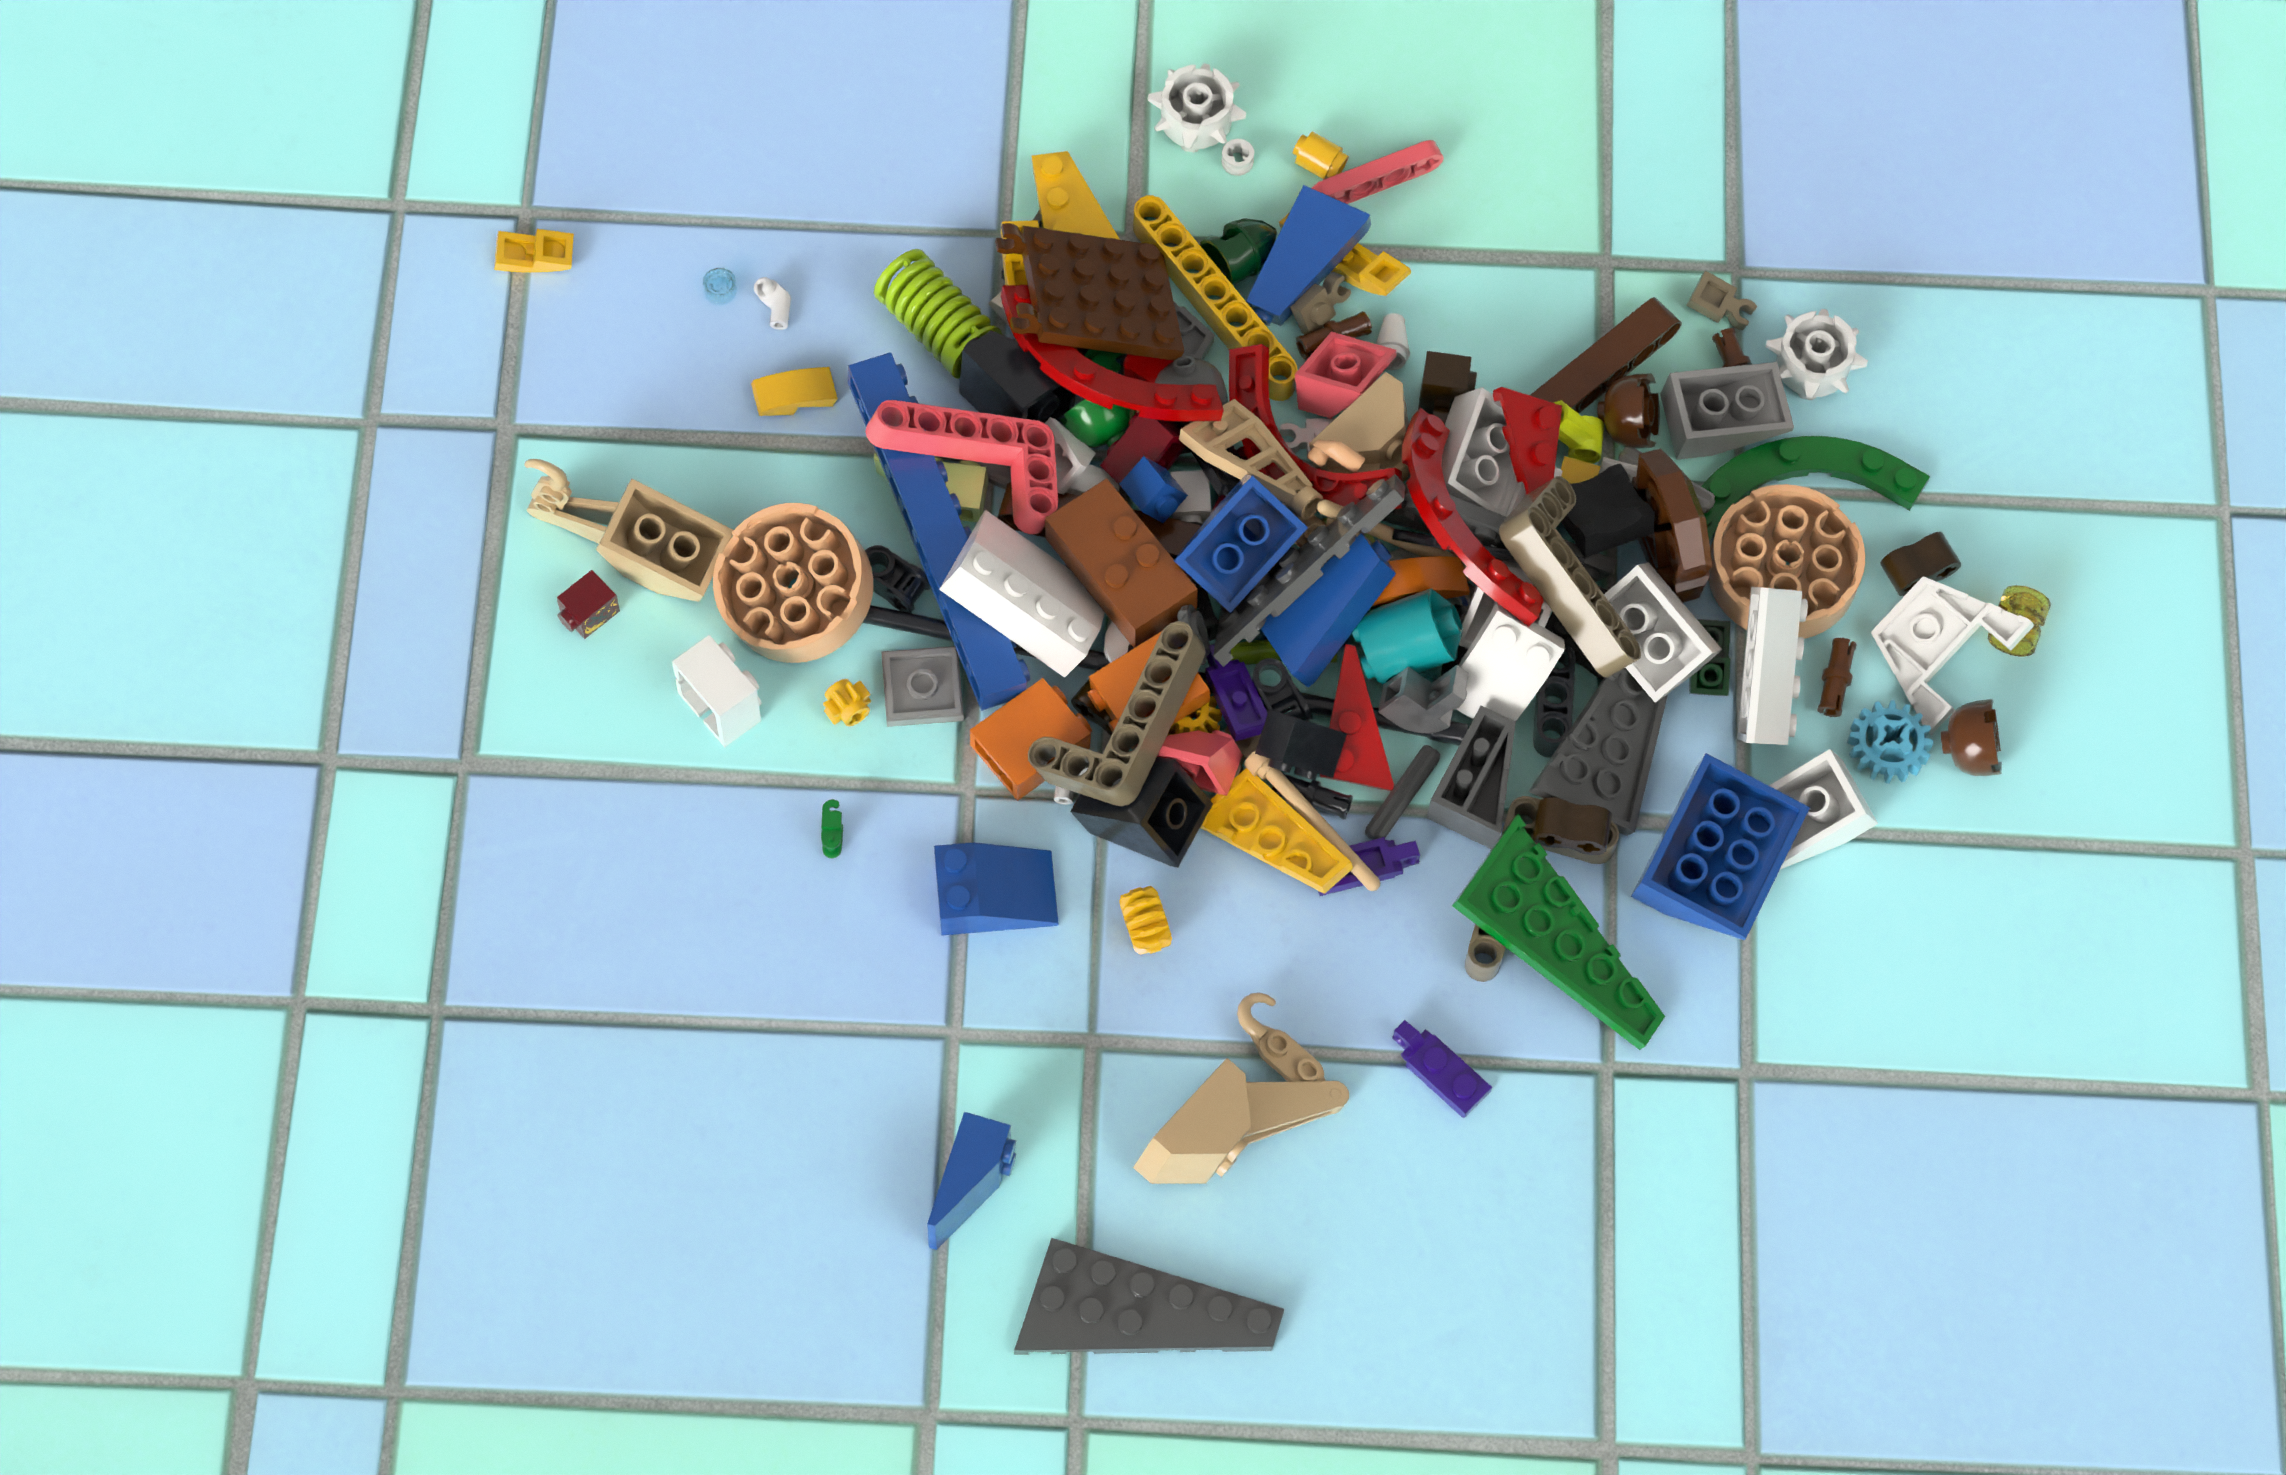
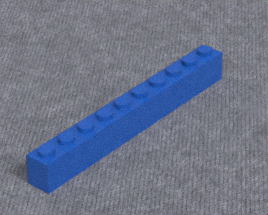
(938, 538)

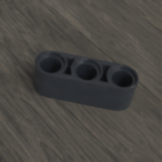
(1555, 716)

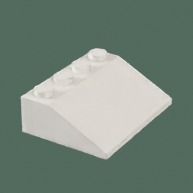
(1024, 595)

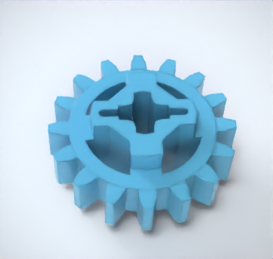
(1893, 756)

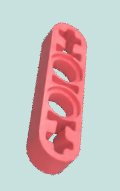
(1382, 173)

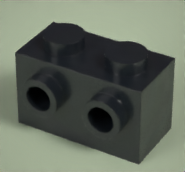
(1300, 744)

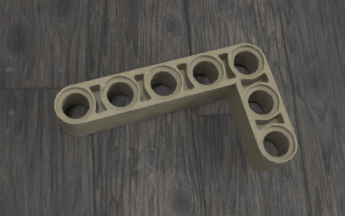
(1562, 579)
(1131, 728)
(1484, 943)

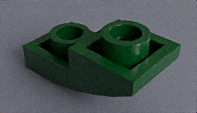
(1715, 675)

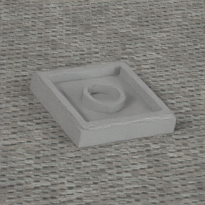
(922, 686)

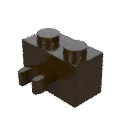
(1443, 380)

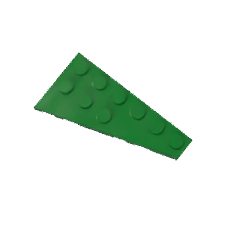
(1548, 927)

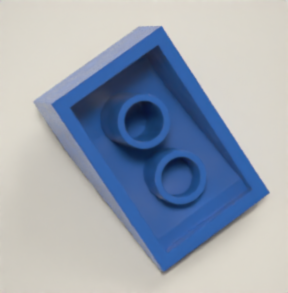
(1240, 542)
(994, 888)
(972, 1174)

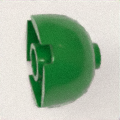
(1096, 424)

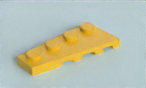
(1272, 831)

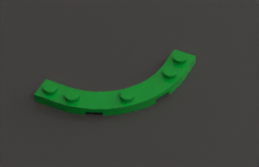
(1807, 455)

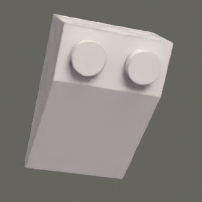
(1508, 664)
(1835, 805)

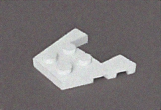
(1929, 630)

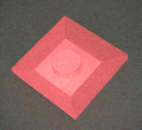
(1339, 373)
(1206, 758)

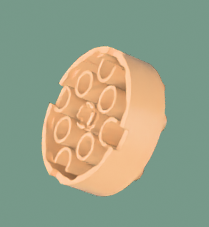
(1792, 527)
(821, 606)

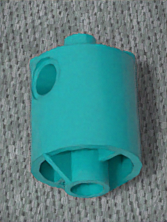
(1410, 633)

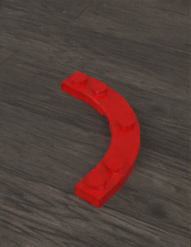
(1107, 387)
(1251, 388)
(1423, 455)

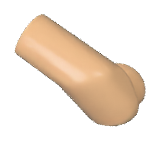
(1335, 450)

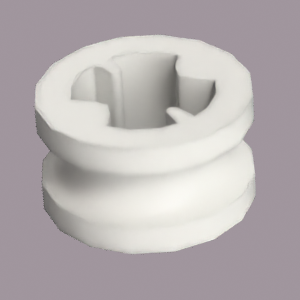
(1228, 160)

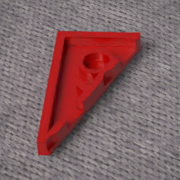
(1531, 434)
(1363, 753)

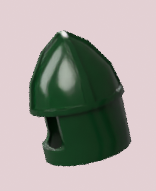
(1241, 248)

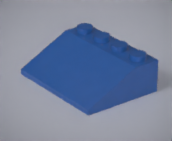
(1720, 849)

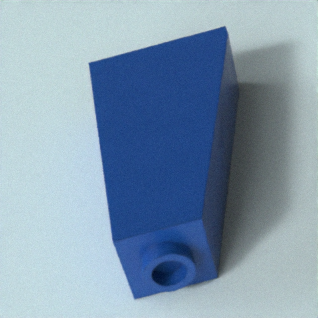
(1305, 252)
(1330, 609)

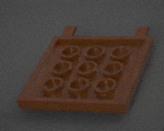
(1094, 292)

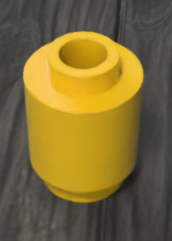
(1319, 156)

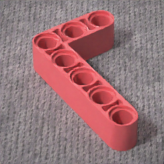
(1021, 444)

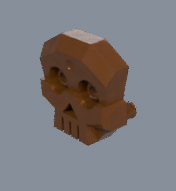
(1680, 538)

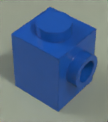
(1153, 489)

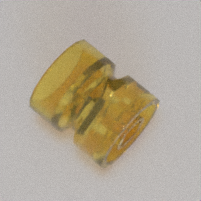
(2029, 604)

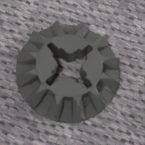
(1196, 622)

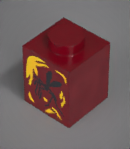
(587, 605)

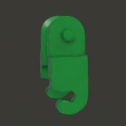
(831, 829)

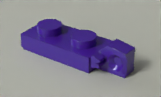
(1236, 697)
(1382, 858)
(1441, 1069)

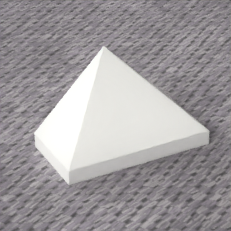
(1070, 454)

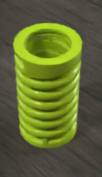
(931, 307)

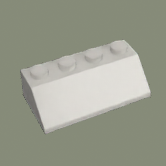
(1770, 666)

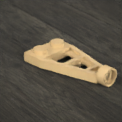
(1212, 439)

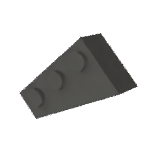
(1475, 783)

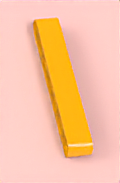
(1209, 282)

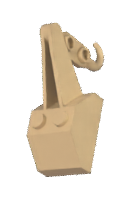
(1372, 428)
(646, 535)
(1232, 1113)

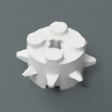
(1196, 107)
(1816, 354)

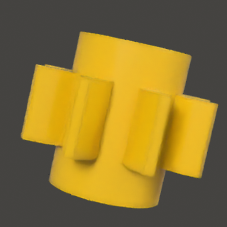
(847, 702)

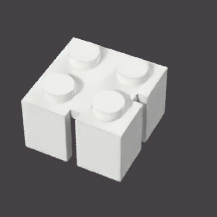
(712, 681)

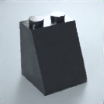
(1009, 382)
(1158, 821)

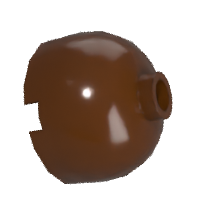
(1631, 411)
(1974, 739)

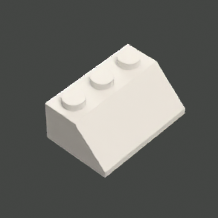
(1476, 452)
(1667, 632)

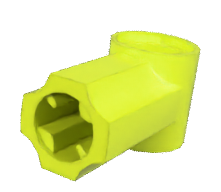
(1581, 434)

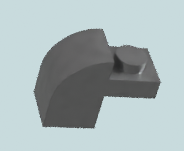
(1423, 705)

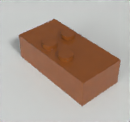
(1120, 562)

